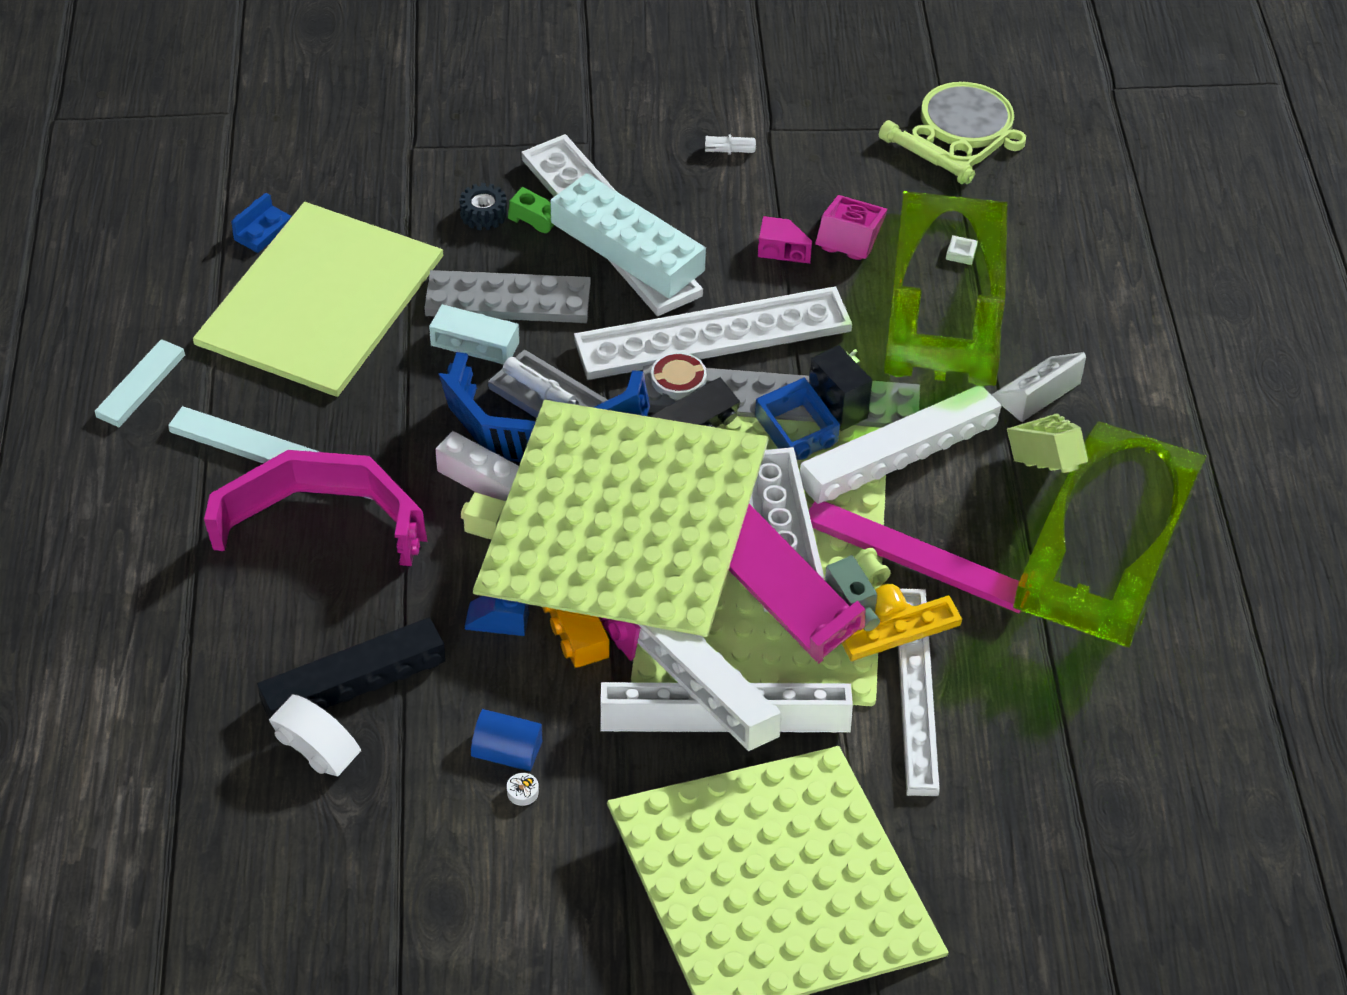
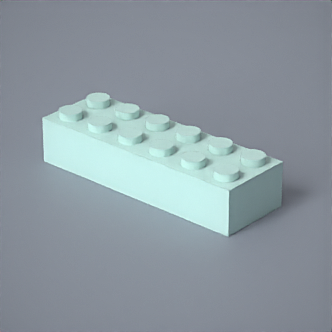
(628, 235)

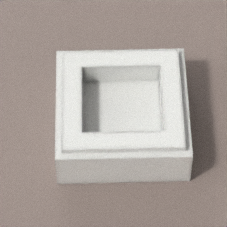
(961, 250)

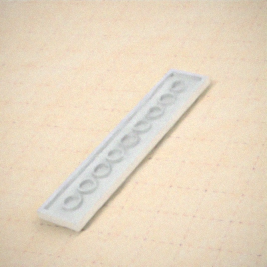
(561, 164)
(713, 331)

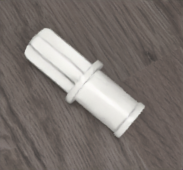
(730, 144)

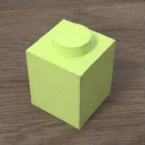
(482, 515)

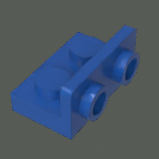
(259, 224)

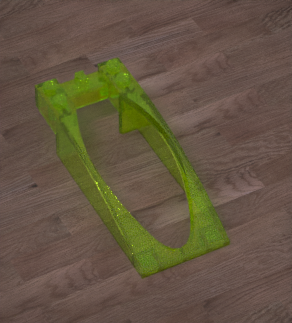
(975, 356)
(1076, 607)

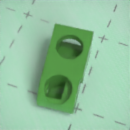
(531, 209)

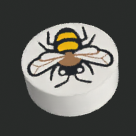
(522, 789)

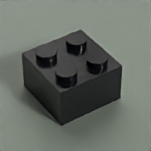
(841, 386)

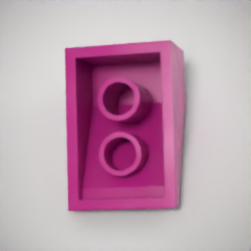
(850, 227)

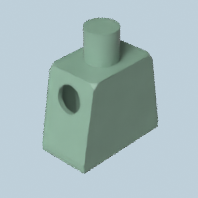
(853, 585)

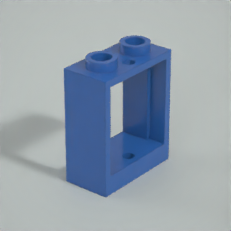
(787, 399)

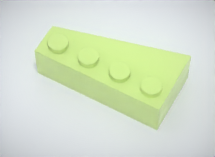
(1048, 443)

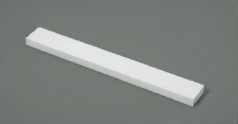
(918, 711)

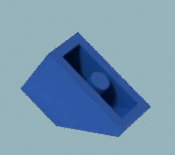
(497, 616)

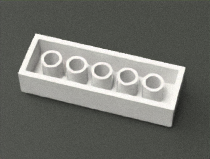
(782, 503)

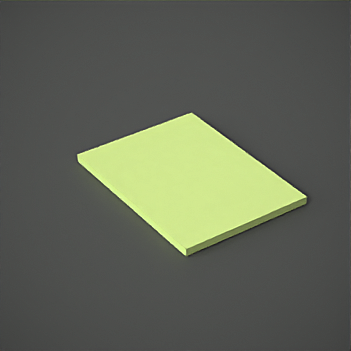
(319, 298)

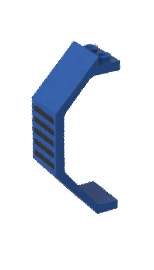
(510, 436)

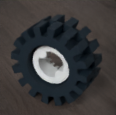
(483, 216)

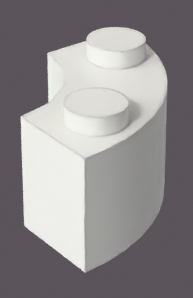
(314, 735)

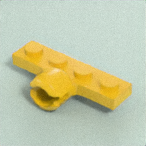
(901, 622)

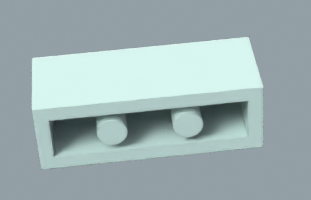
(474, 334)

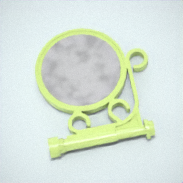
(966, 118)

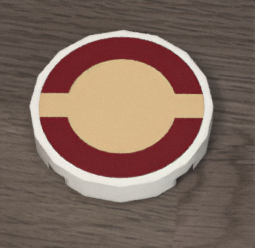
(678, 375)

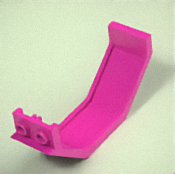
(314, 473)

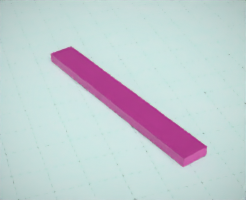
(915, 554)

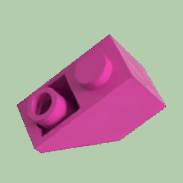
(783, 241)

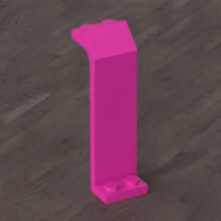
(792, 589)

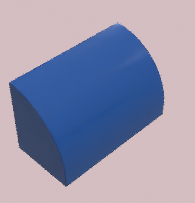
(506, 740)

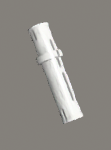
(544, 387)

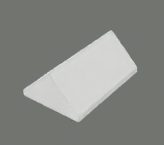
(1041, 385)

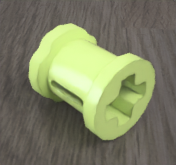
(872, 567)

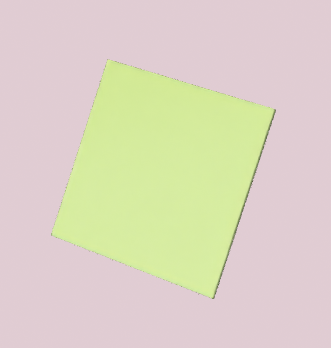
(623, 517)
(775, 879)

